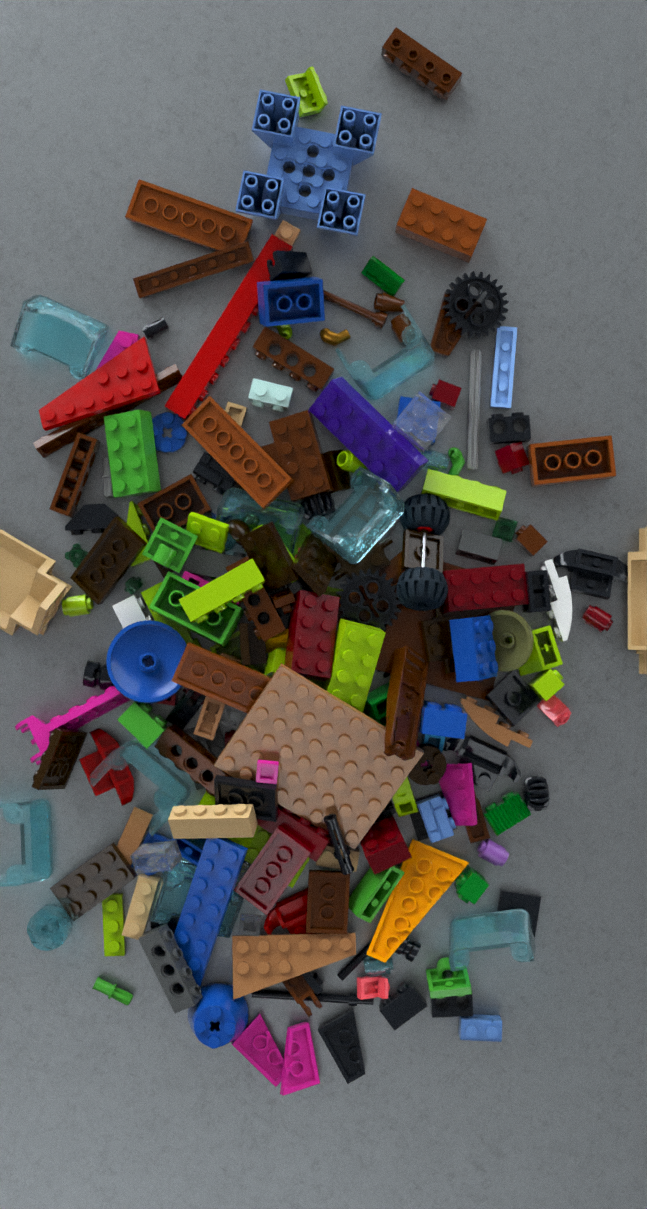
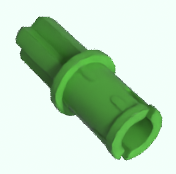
(113, 991)

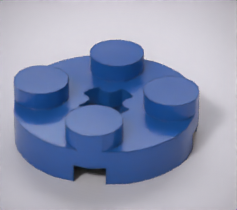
(179, 433)

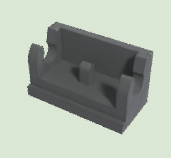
(479, 546)

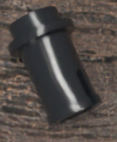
(155, 328)

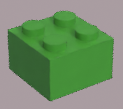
(143, 723)

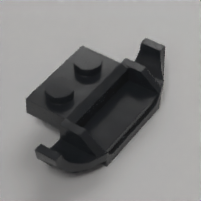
(592, 571)
(486, 760)

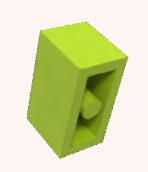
(546, 683)

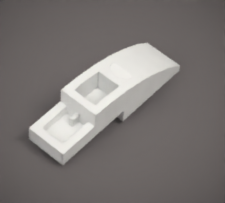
(562, 605)

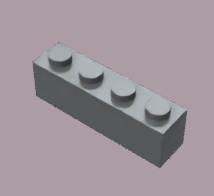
(208, 562)

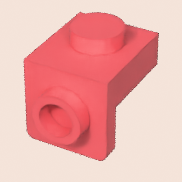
(555, 710)
(372, 987)

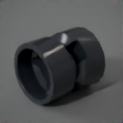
(90, 675)

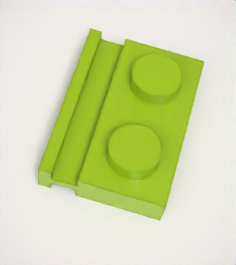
(210, 531)

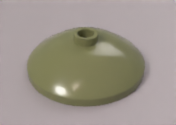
(515, 654)

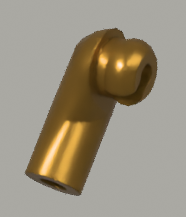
(334, 338)

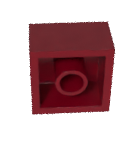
(384, 845)

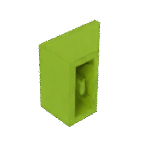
(544, 652)

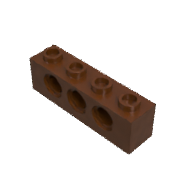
(269, 339)
(75, 475)
(275, 625)
(190, 749)

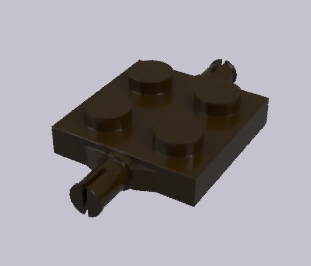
(373, 559)
(438, 639)

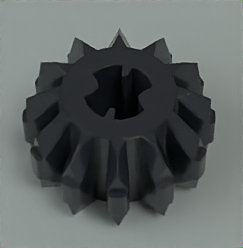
(318, 504)
(536, 793)

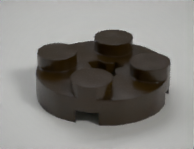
(437, 767)

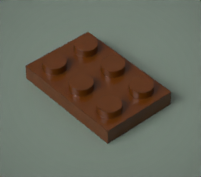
(327, 902)

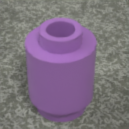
(492, 852)

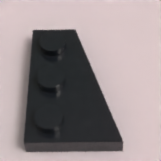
(344, 1045)

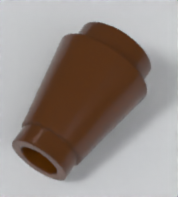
(387, 303)

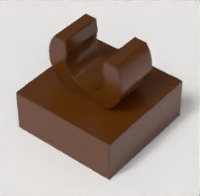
(283, 600)

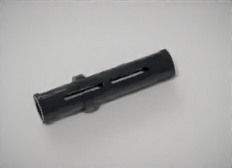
(345, 864)

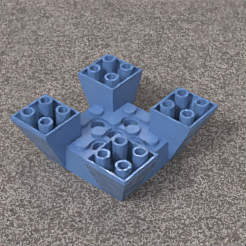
(279, 192)

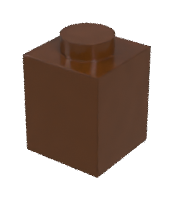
(529, 539)

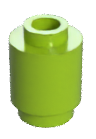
(349, 462)
(77, 605)

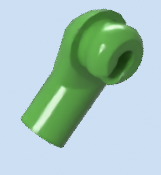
(457, 461)

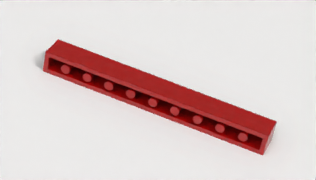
(223, 336)

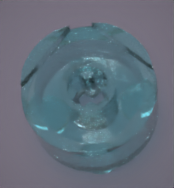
(38, 927)

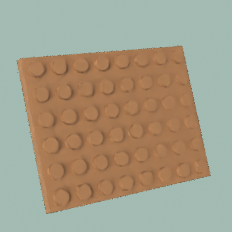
(325, 754)

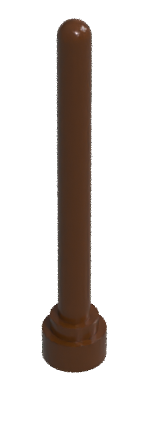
(377, 318)

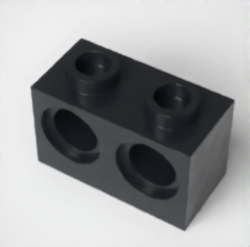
(509, 434)
(537, 592)
(451, 1008)

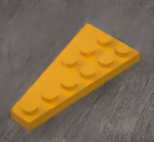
(424, 882)

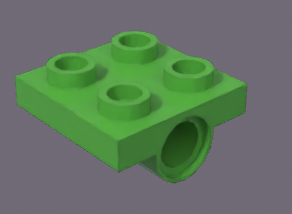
(170, 545)
(448, 983)

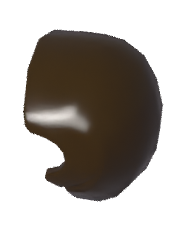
(237, 528)

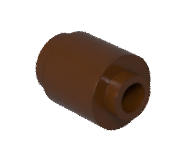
(399, 323)

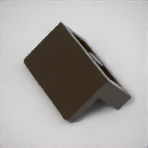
(339, 478)
(252, 650)

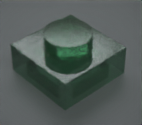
(505, 529)

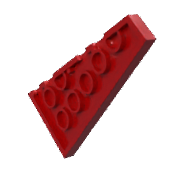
(115, 384)

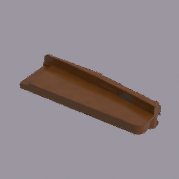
(405, 702)

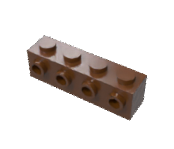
(421, 64)

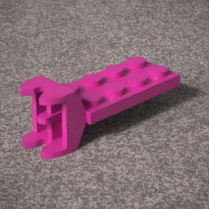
(74, 719)

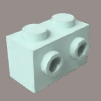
(271, 395)

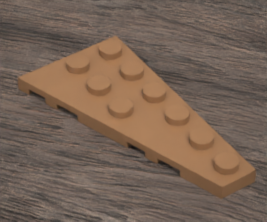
(279, 957)

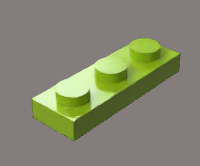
(113, 925)

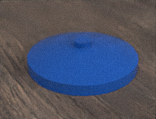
(145, 660)

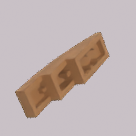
(211, 712)
(134, 832)

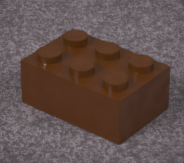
(175, 503)

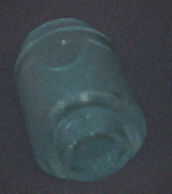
(437, 460)
(376, 967)

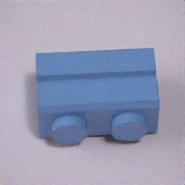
(435, 818)
(480, 1028)

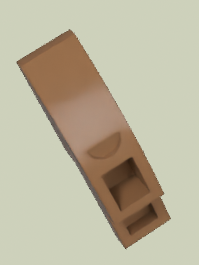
(487, 721)

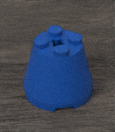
(217, 1016)

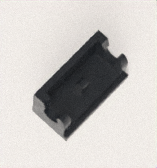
(289, 265)

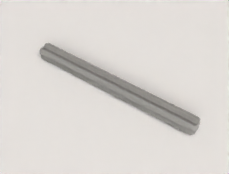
(474, 409)

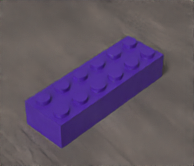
(367, 434)

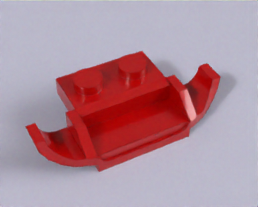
(120, 780)
(289, 913)

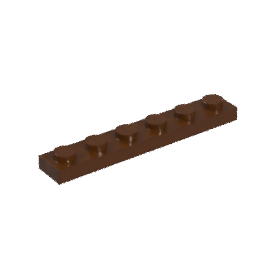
(194, 269)

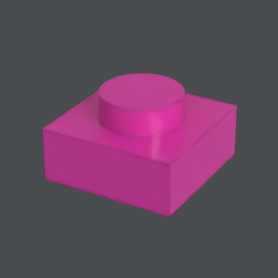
(267, 771)

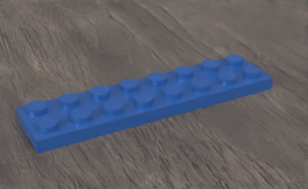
(208, 902)

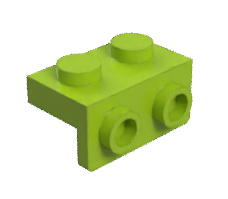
(309, 90)

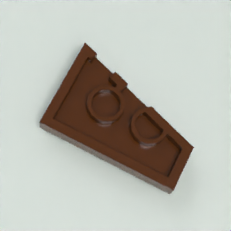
(443, 336)

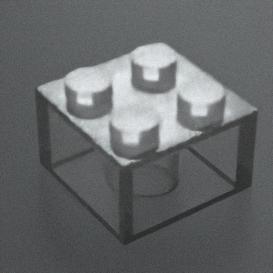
(421, 421)

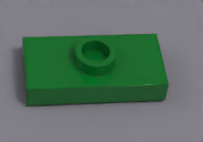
(382, 276)

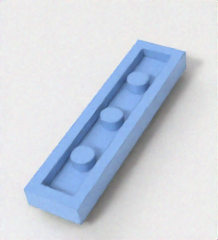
(503, 367)

